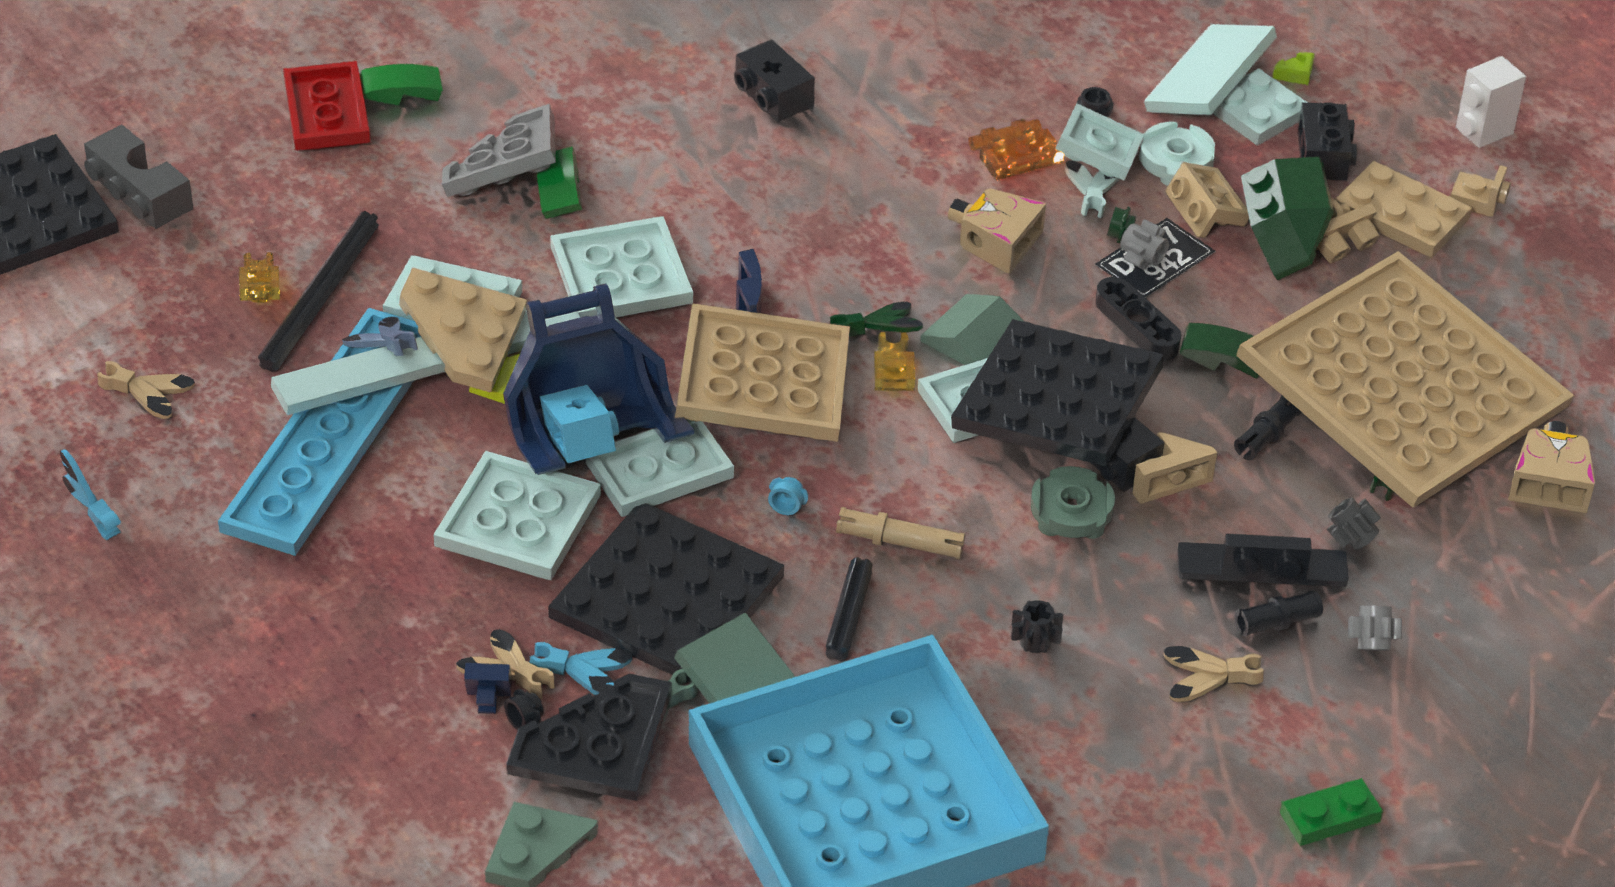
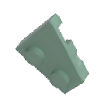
(535, 844)

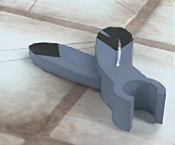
(389, 336)

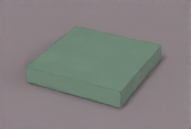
(732, 661)

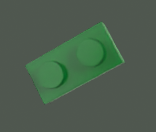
(1331, 811)

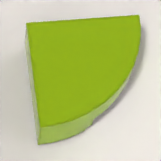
(1295, 69)

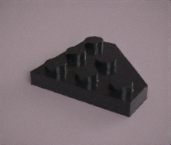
(596, 740)

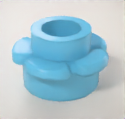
(787, 495)

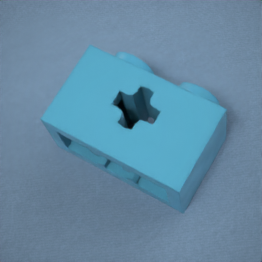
(579, 423)

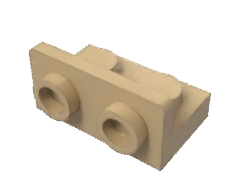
(1205, 198)

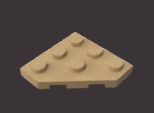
(463, 325)

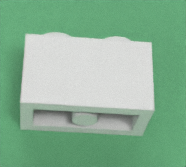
(1490, 101)

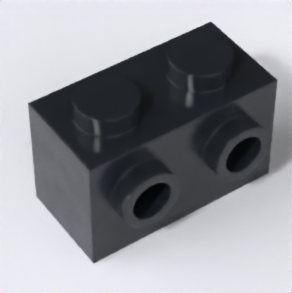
(1327, 134)

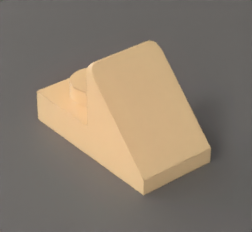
(1181, 467)

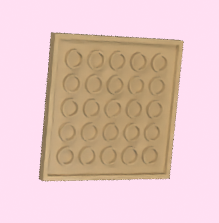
(1405, 377)

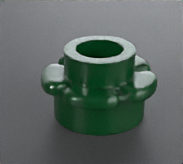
(1120, 222)

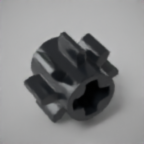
(1036, 626)

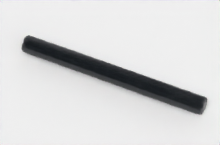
(318, 291)

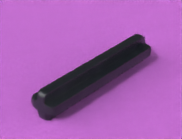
(848, 609)

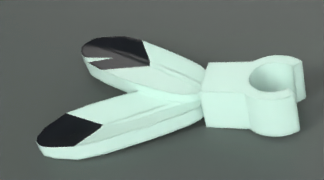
(1090, 186)

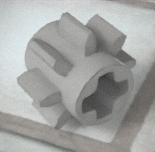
(1144, 244)
(1375, 628)

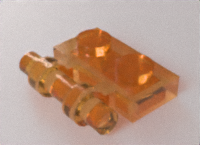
(1016, 148)

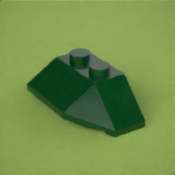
(1288, 211)

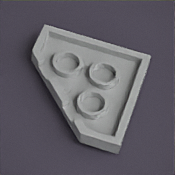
(520, 147)

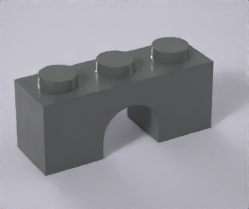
(120, 165)

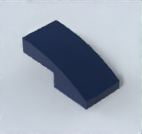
(749, 282)

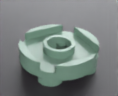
(1074, 521)

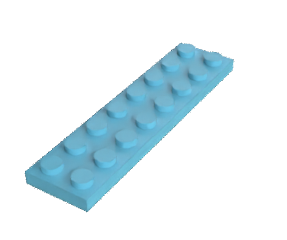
(311, 460)

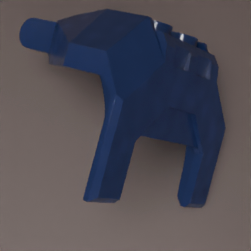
(591, 353)

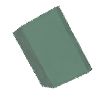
(970, 328)

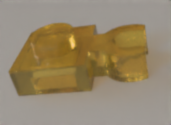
(259, 279)
(894, 365)

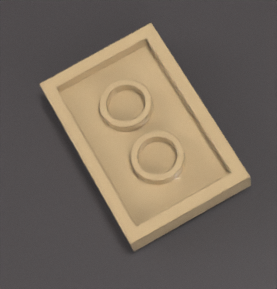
(1406, 208)

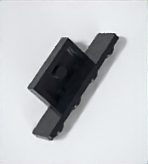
(1263, 561)

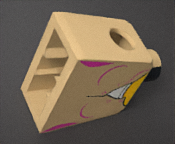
(999, 226)
(1554, 469)

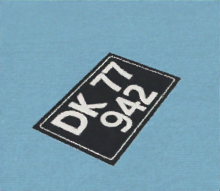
(1182, 254)

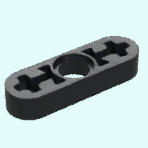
(1134, 303)

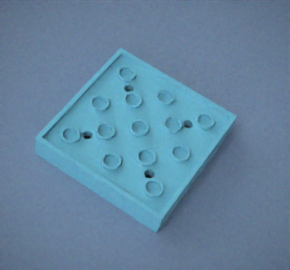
(864, 786)

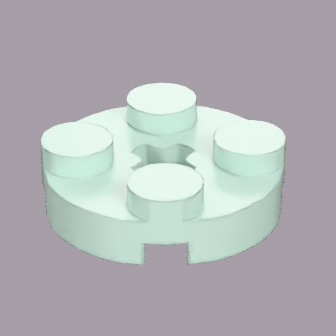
(1187, 146)

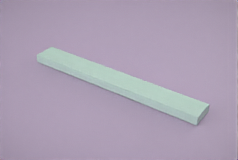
(370, 372)

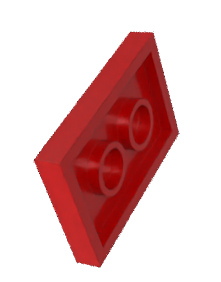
(326, 105)

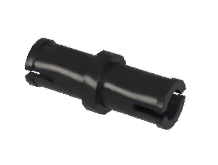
(1266, 428)
(1278, 613)

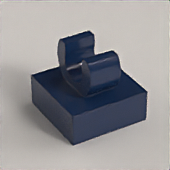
(487, 683)

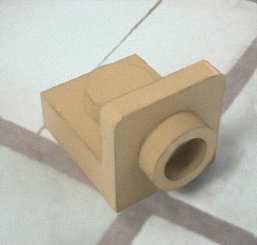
(1480, 192)

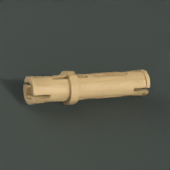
(900, 532)

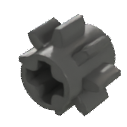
(1353, 523)

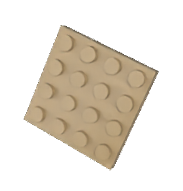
(763, 372)

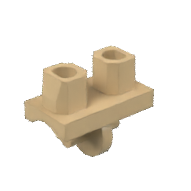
(1347, 224)

